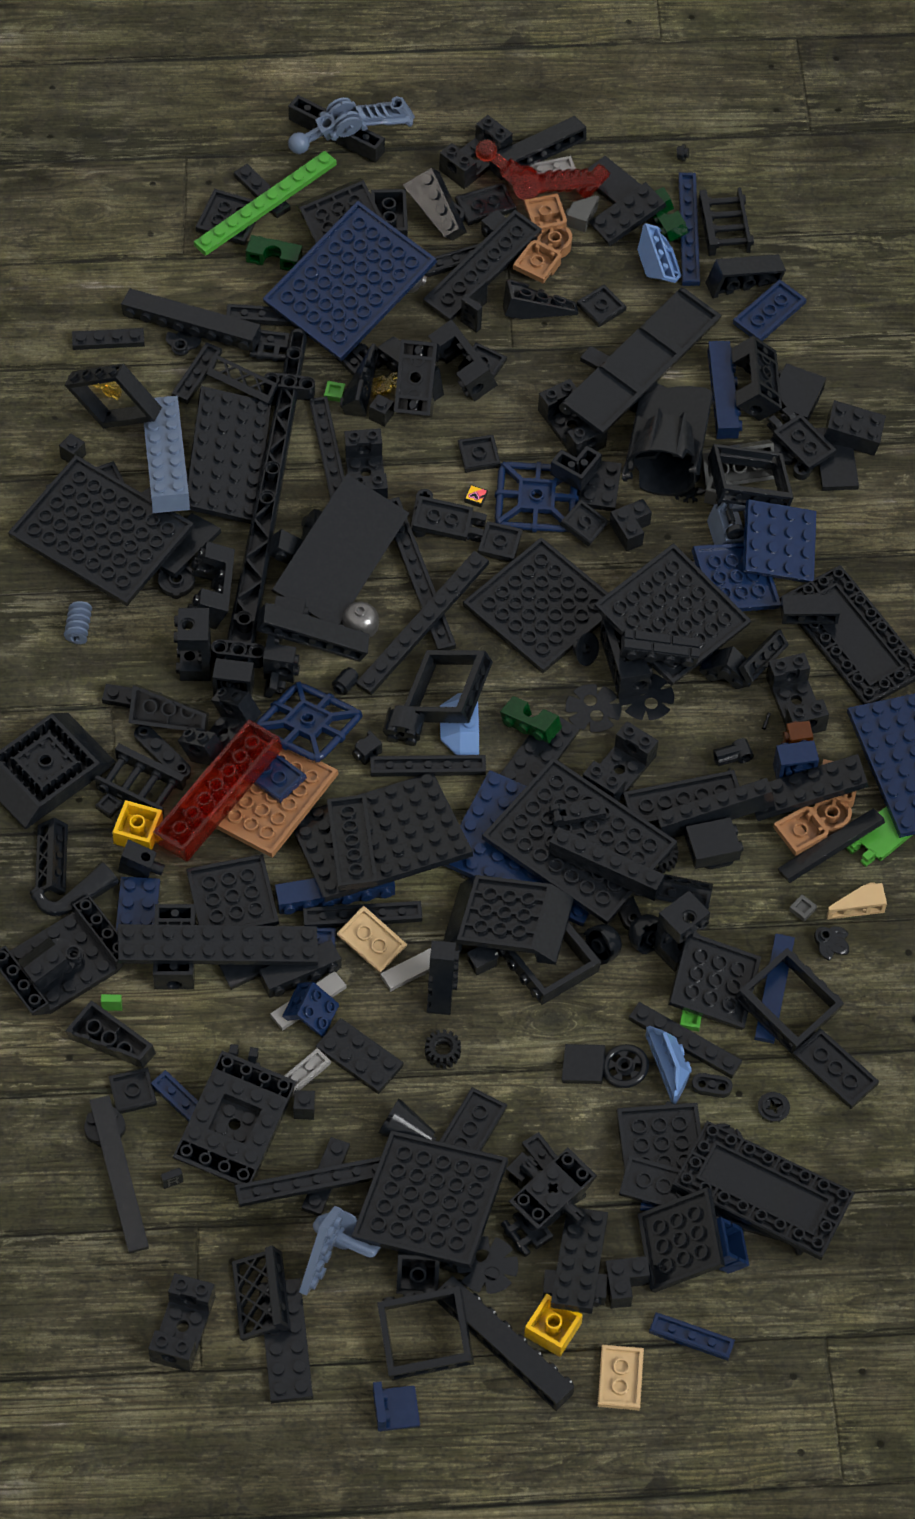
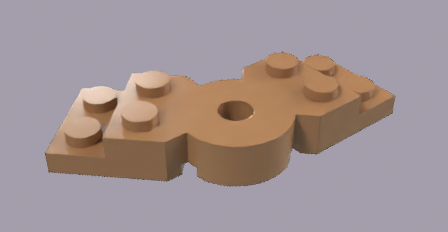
(544, 255)
(812, 825)

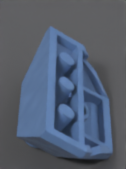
(657, 255)
(461, 737)
(669, 1060)

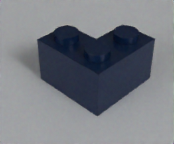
(794, 758)

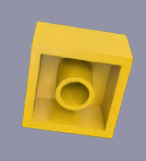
(137, 824)
(552, 1327)

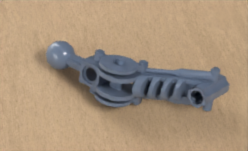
(347, 118)

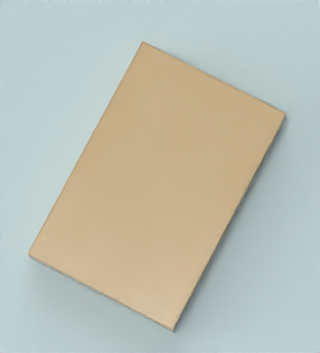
(371, 939)
(620, 1377)

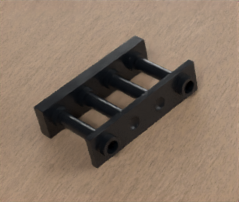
(711, 229)
(141, 764)

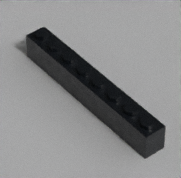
(191, 320)
(510, 1347)

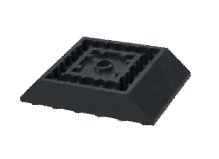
(35, 789)
(240, 1094)

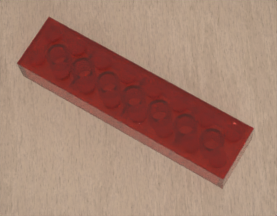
(217, 790)

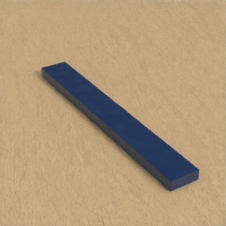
(689, 242)

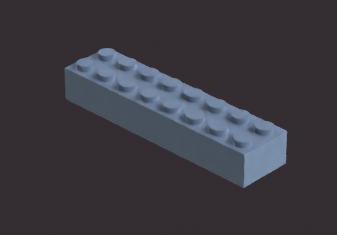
(166, 459)

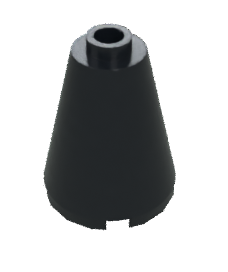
(406, 1121)

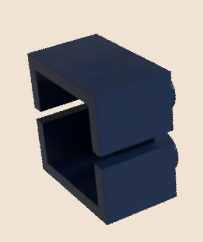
(732, 1246)

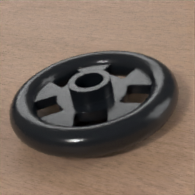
(636, 1076)

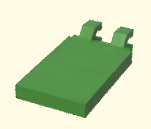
(879, 841)

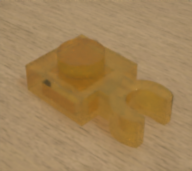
(383, 385)
(110, 389)

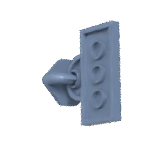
(332, 1230)

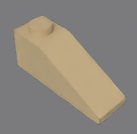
(863, 901)

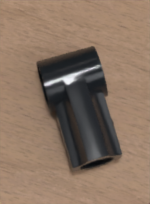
(738, 751)

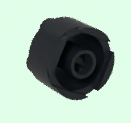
(403, 725)

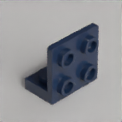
(312, 1007)
(395, 1407)

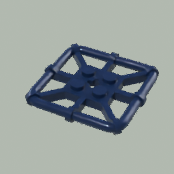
(526, 501)
(319, 721)

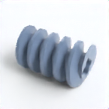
(78, 622)

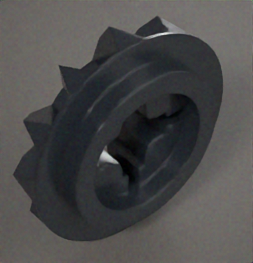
(777, 1100)

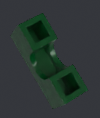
(671, 224)
(262, 248)
(541, 727)

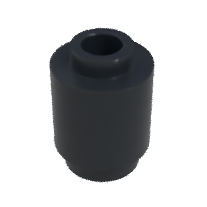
(345, 681)

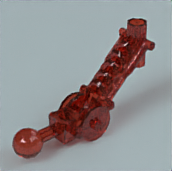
(529, 183)

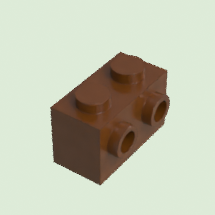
(797, 732)

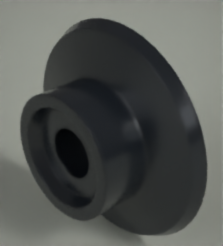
(586, 648)

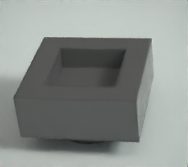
(803, 908)

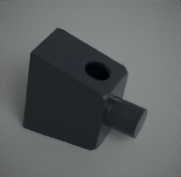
(139, 861)

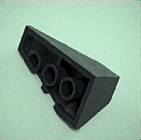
(528, 303)
(358, 391)

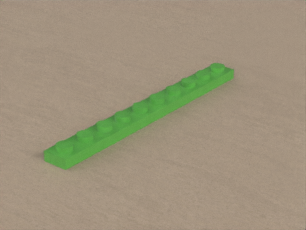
(265, 203)

